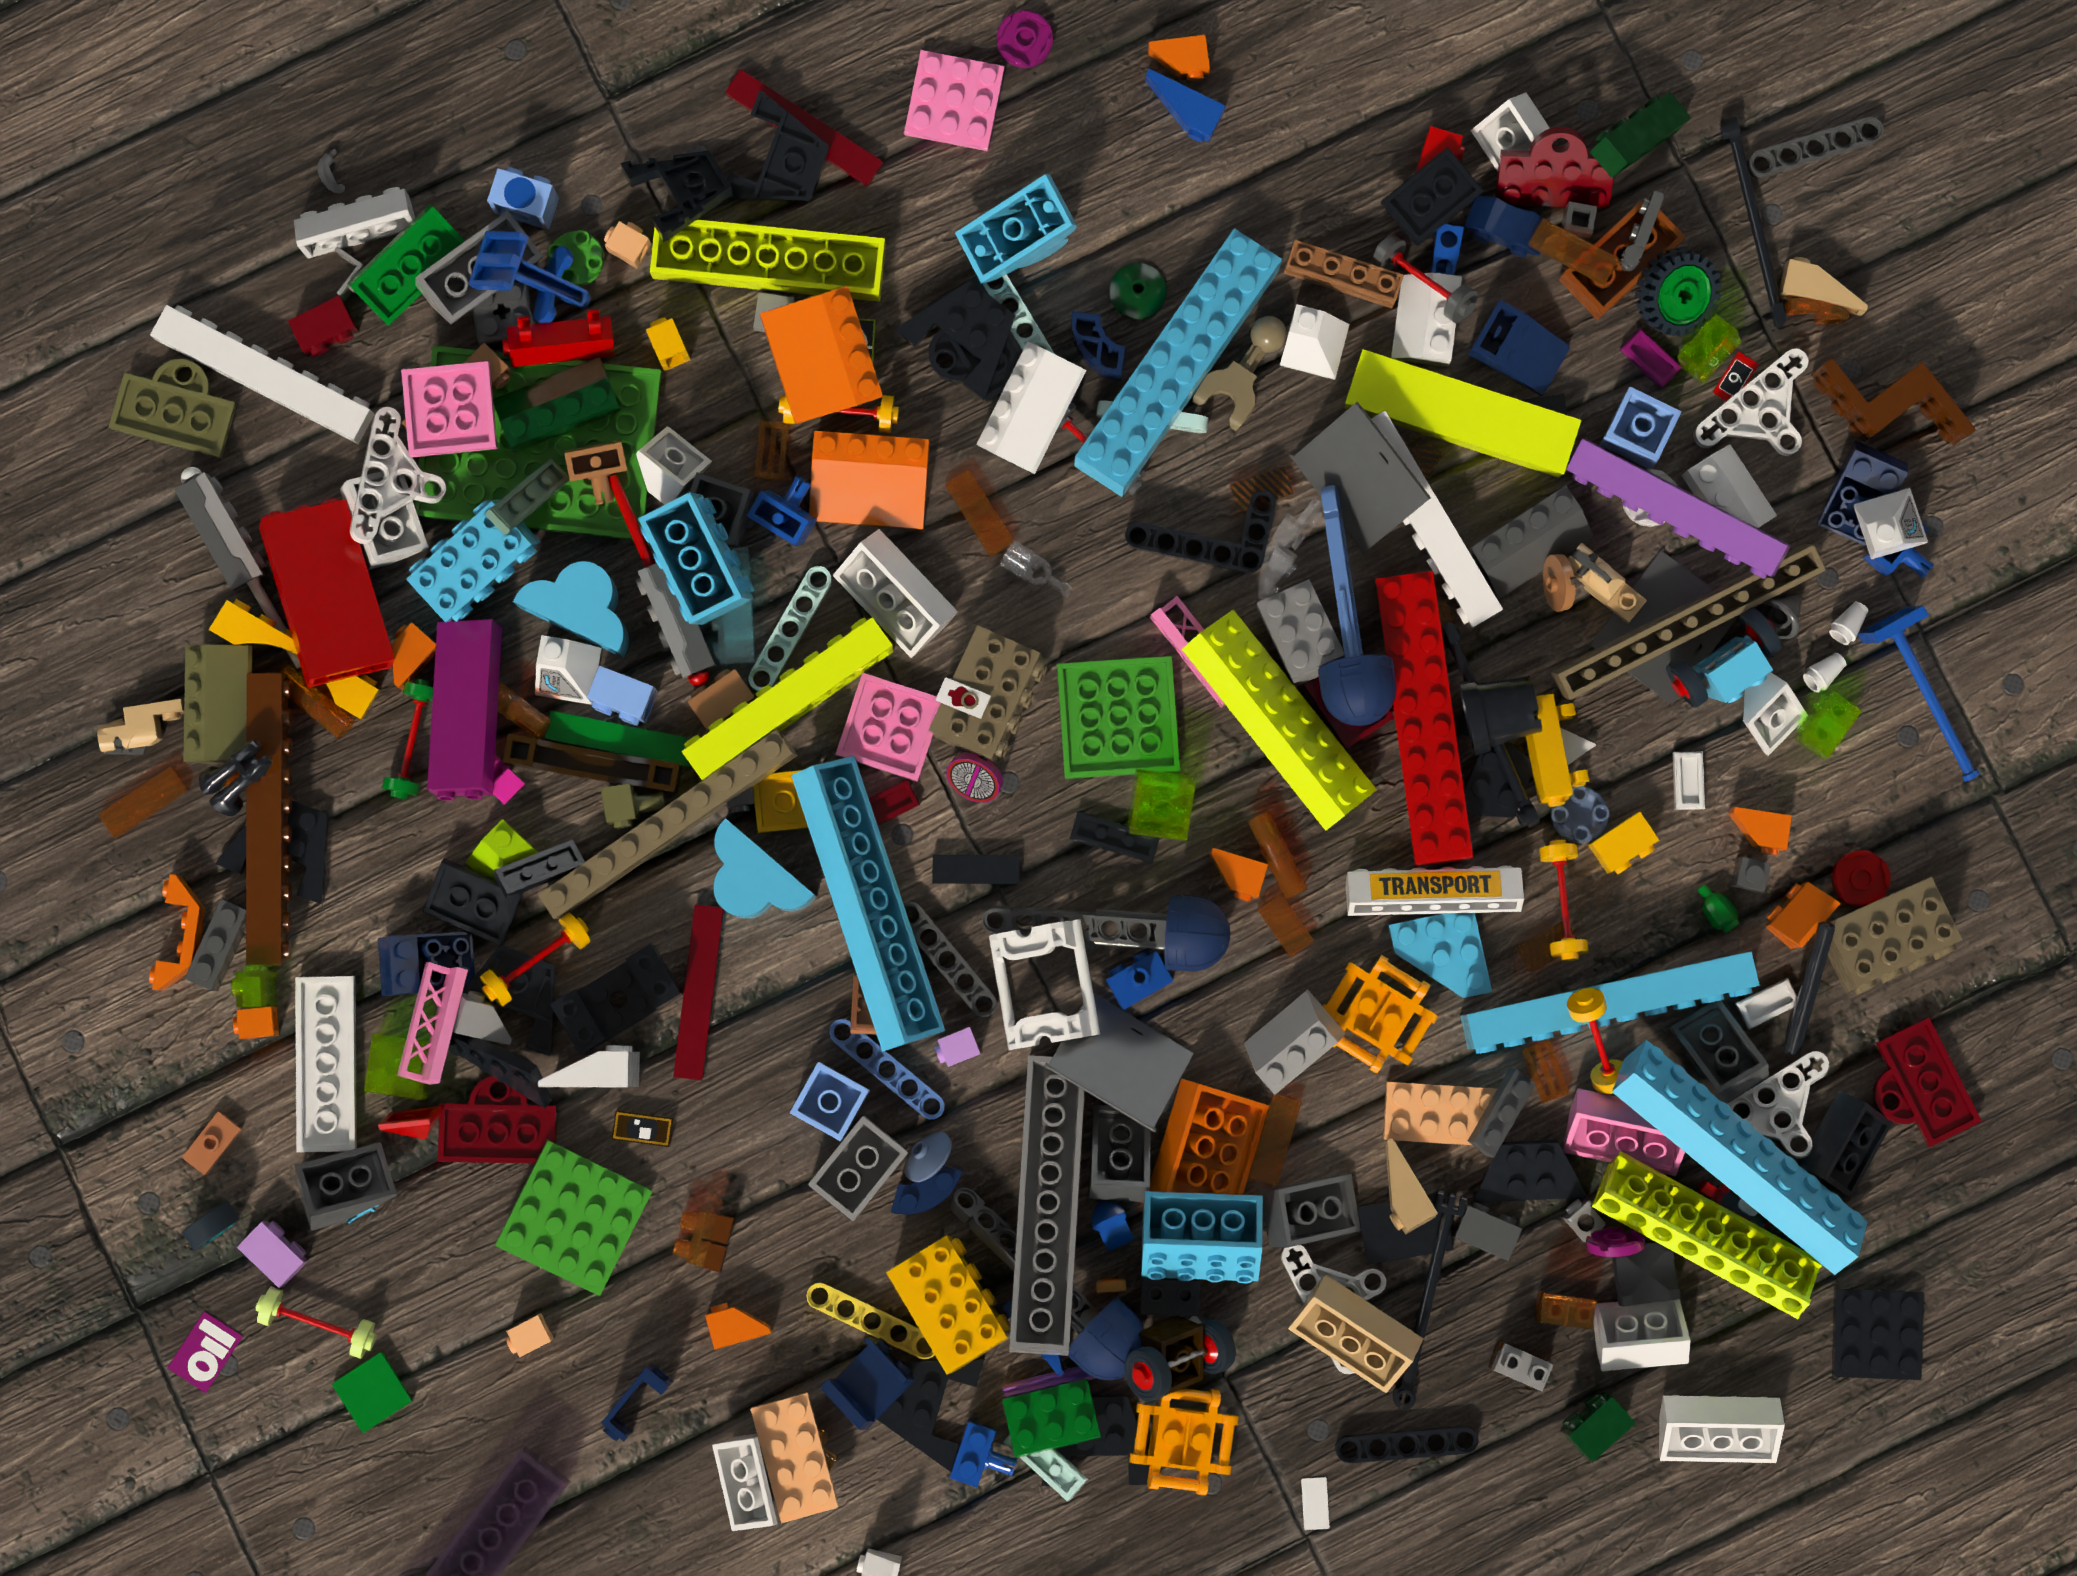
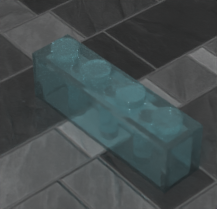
(736, 627)

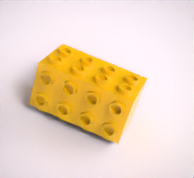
(950, 1303)

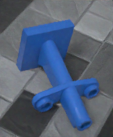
(502, 263)

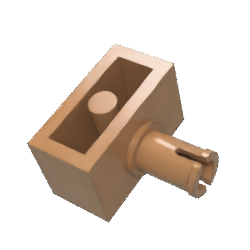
(596, 464)

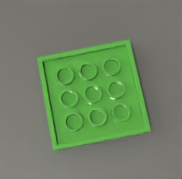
(1118, 717)
(573, 1217)

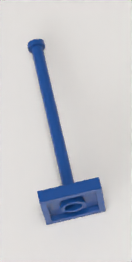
(1894, 627)

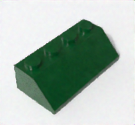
(556, 405)

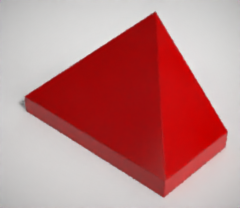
(412, 1123)

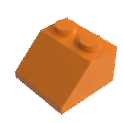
(1800, 914)

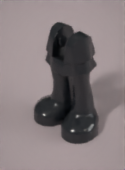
(250, 769)

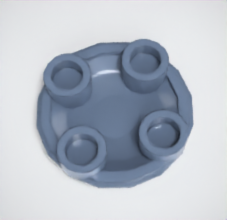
(1581, 816)

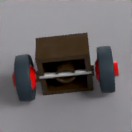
(1176, 1356)

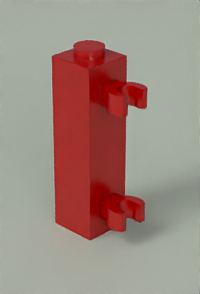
(559, 340)

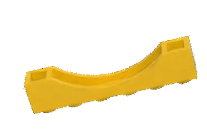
(243, 628)

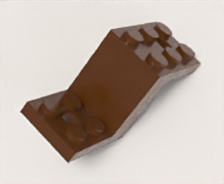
(1871, 417)

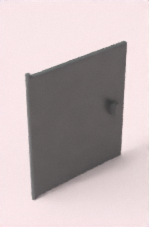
(1370, 476)
(1665, 588)
(1124, 1064)

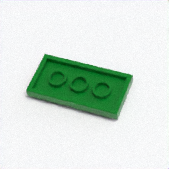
(389, 278)

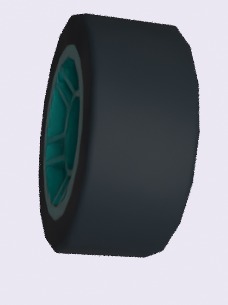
(211, 1225)

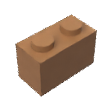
(720, 698)

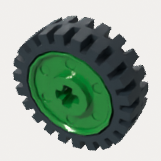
(1678, 292)

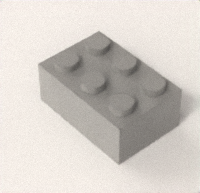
(1300, 631)
(858, 1168)

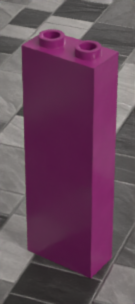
(464, 709)

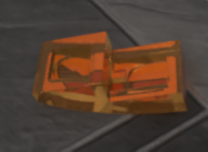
(1823, 312)

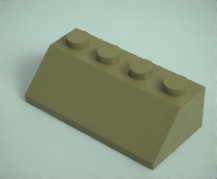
(215, 701)

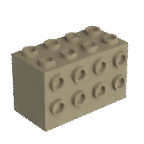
(1006, 674)
(1892, 936)

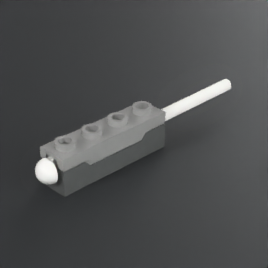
(225, 539)

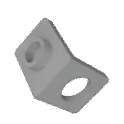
(346, 290)
(1580, 1208)

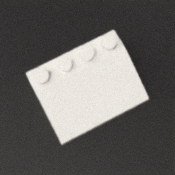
(607, 1068)

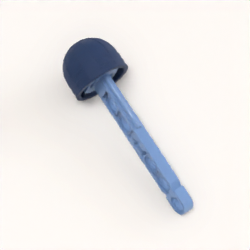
(1358, 686)

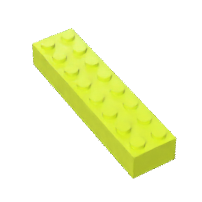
(770, 259)
(791, 698)
(1279, 719)

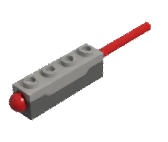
(684, 639)

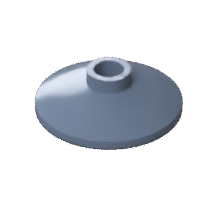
(928, 1157)

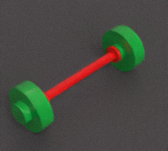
(401, 785)

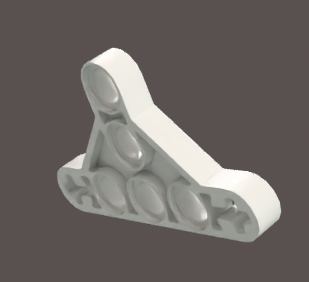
(1770, 400)
(392, 465)
(1786, 1100)
(1355, 1282)

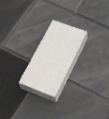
(1688, 780)
(1767, 1003)

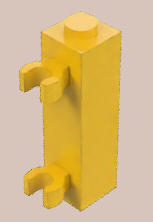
(1548, 754)

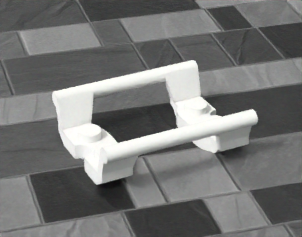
(1054, 1025)

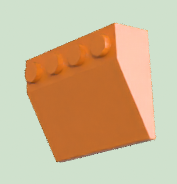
(821, 354)
(869, 479)
(1208, 1142)

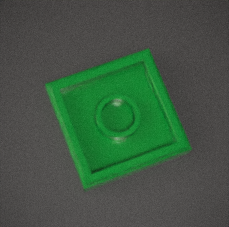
(372, 1392)

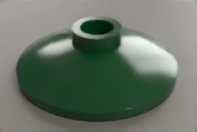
(1133, 304)

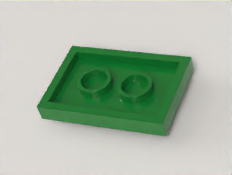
(1051, 1418)

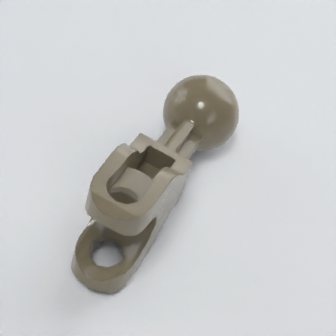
(1237, 380)

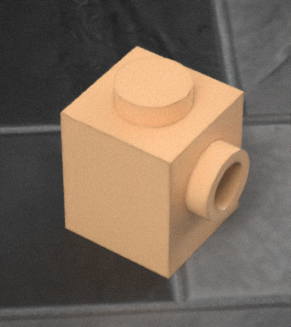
(627, 243)

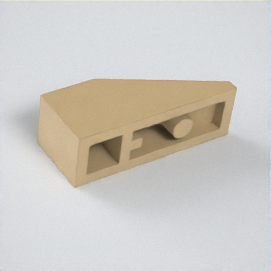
(1810, 281)
(1407, 1197)

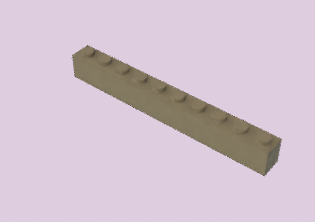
(1684, 623)
(667, 825)

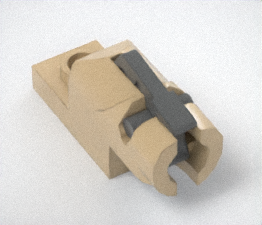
(1606, 584)
(139, 729)

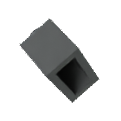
(1487, 1232)

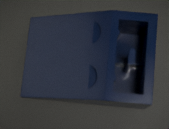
(1519, 348)
(1862, 477)
(405, 956)

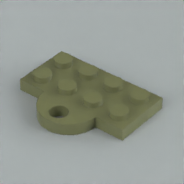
(174, 410)

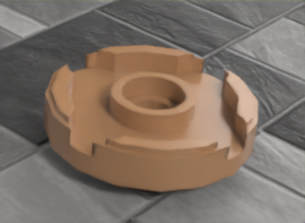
(1557, 582)

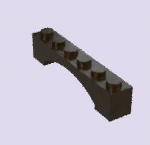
(592, 764)

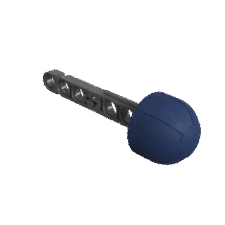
(1191, 933)
(1103, 1336)

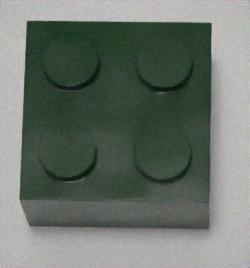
(1597, 1425)

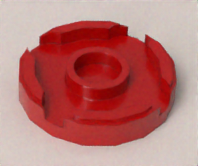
(1861, 878)

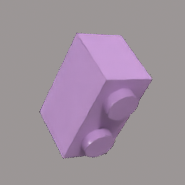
(273, 1253)

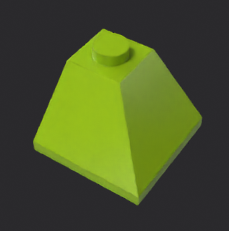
(499, 848)

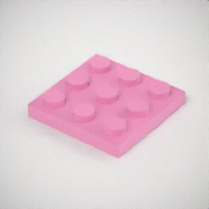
(954, 100)
(449, 409)
(889, 727)

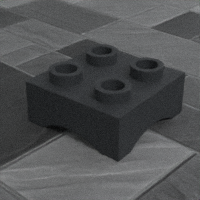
(1646, 1276)

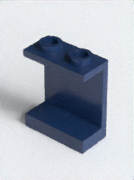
(653, 1377)
(869, 1384)

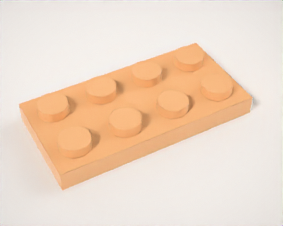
(1433, 1112)
(794, 1457)

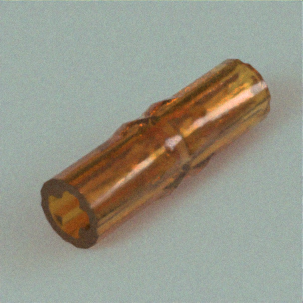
(318, 705)
(521, 712)
(1278, 856)

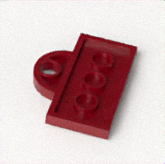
(1552, 173)
(1924, 1084)
(494, 1128)

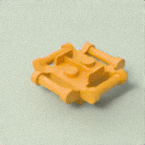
(1380, 1013)
(1183, 1439)

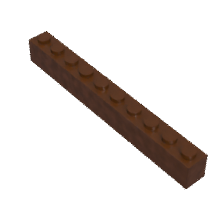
(267, 822)

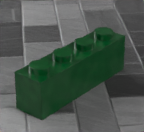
(1640, 134)

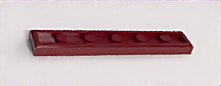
(843, 152)
(698, 992)

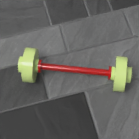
(271, 1306)

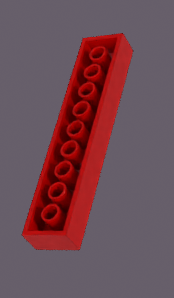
(1424, 719)

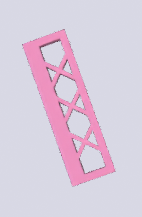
(1177, 639)
(443, 1023)

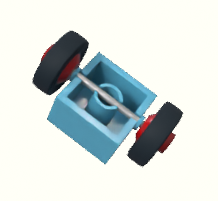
(1731, 666)

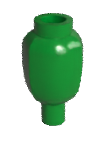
(1718, 909)

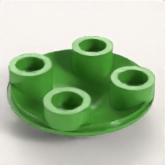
(587, 254)

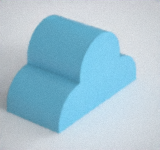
(1018, 231)
(580, 603)
(752, 879)

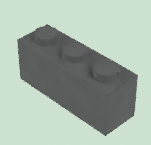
(218, 946)

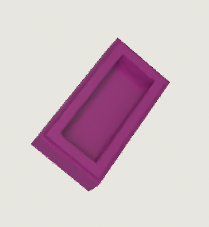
(1651, 358)

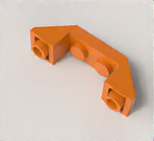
(179, 893)

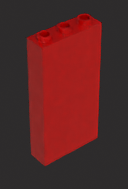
(326, 592)

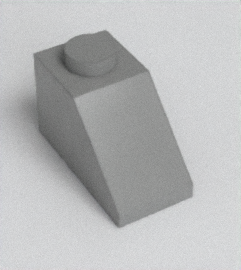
(479, 1019)

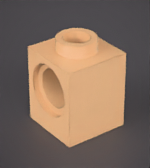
(529, 1335)

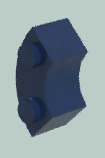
(1503, 224)
(1095, 347)
(927, 1194)

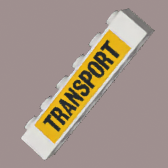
(1434, 891)

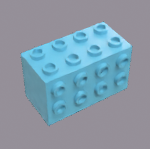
(696, 558)
(470, 564)
(1202, 1236)

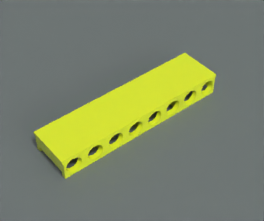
(1464, 414)
(1707, 1234)

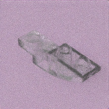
(1278, 558)

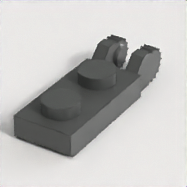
(1641, 232)

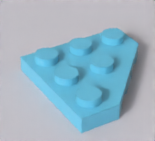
(1446, 950)

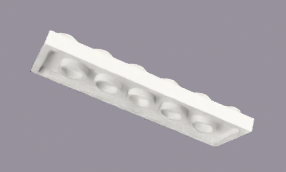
(325, 1064)

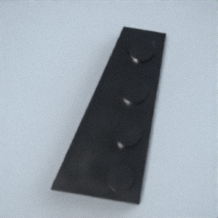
(502, 1065)

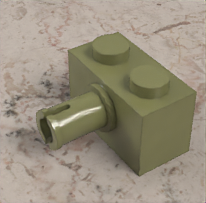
(624, 807)

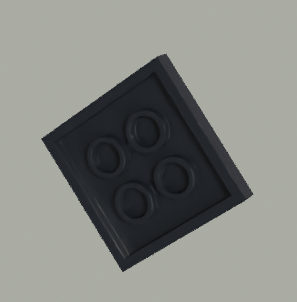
(1877, 1334)

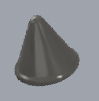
(1783, 614)

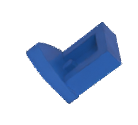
(1111, 1223)

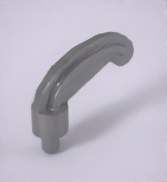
(326, 175)

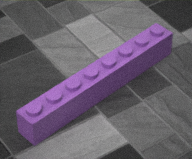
(1679, 508)

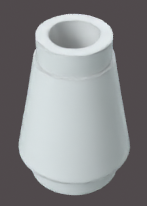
(1848, 624)
(1823, 673)

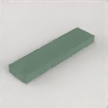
(527, 496)

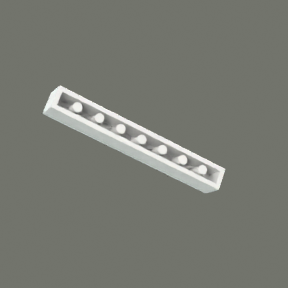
(262, 374)
(1443, 543)

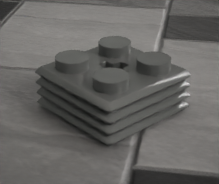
(489, 326)

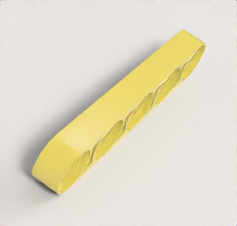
(856, 1320)

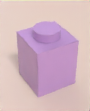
(957, 1047)

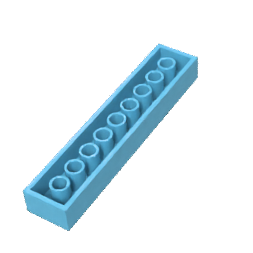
(1177, 362)
(868, 902)
(1624, 1001)
(1740, 1157)

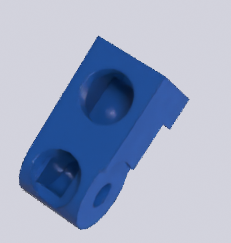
(1446, 249)

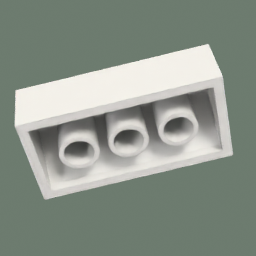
(353, 223)
(1031, 407)
(894, 593)
(1720, 1429)

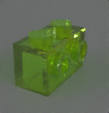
(1709, 348)
(1827, 725)
(255, 987)

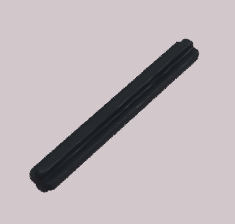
(1809, 988)

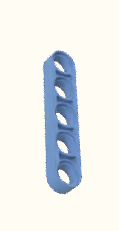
(901, 1073)

